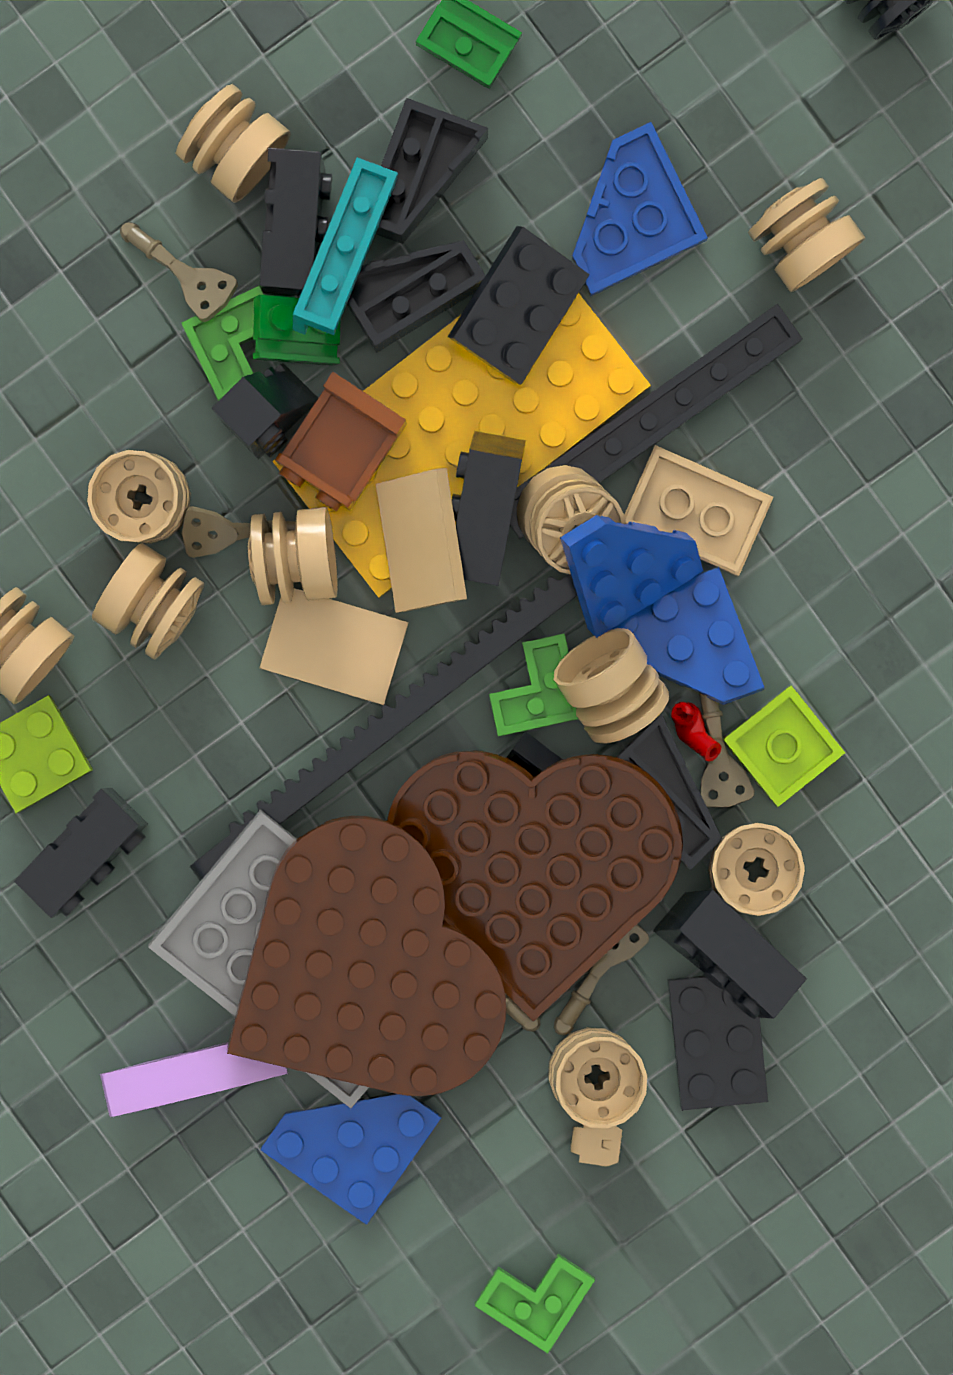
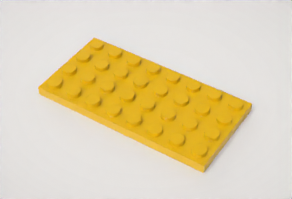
(452, 393)

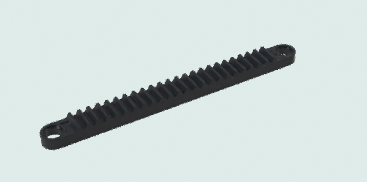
(405, 713)

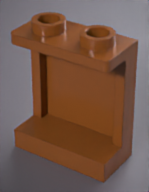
(340, 443)

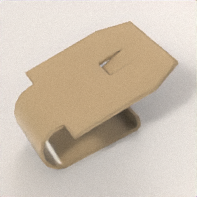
(597, 1145)

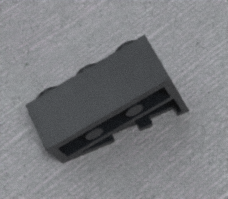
(428, 155)
(293, 219)
(411, 290)
(265, 408)
(486, 503)
(659, 756)
(82, 853)
(730, 953)

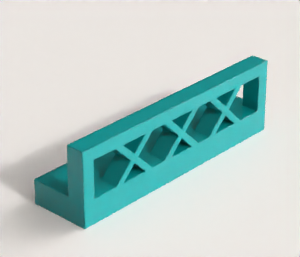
(344, 247)

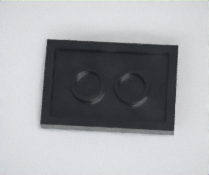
(518, 305)
(714, 1047)

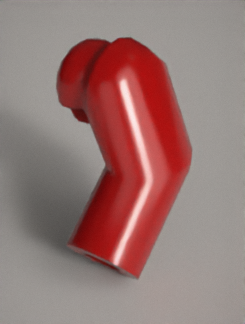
(692, 730)

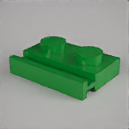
(469, 40)
(281, 343)

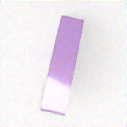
(181, 1078)

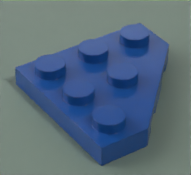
(635, 213)
(625, 568)
(698, 640)
(353, 1151)

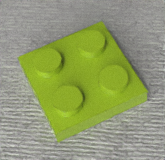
(783, 746)
(38, 754)

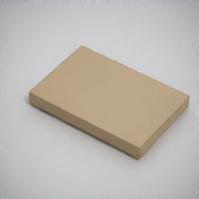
(704, 504)
(421, 540)
(335, 646)

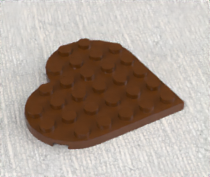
(543, 863)
(360, 970)

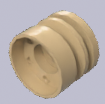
(225, 137)
(806, 234)
(558, 502)
(114, 503)
(293, 556)
(148, 601)
(27, 651)
(611, 686)
(779, 858)
(618, 1090)

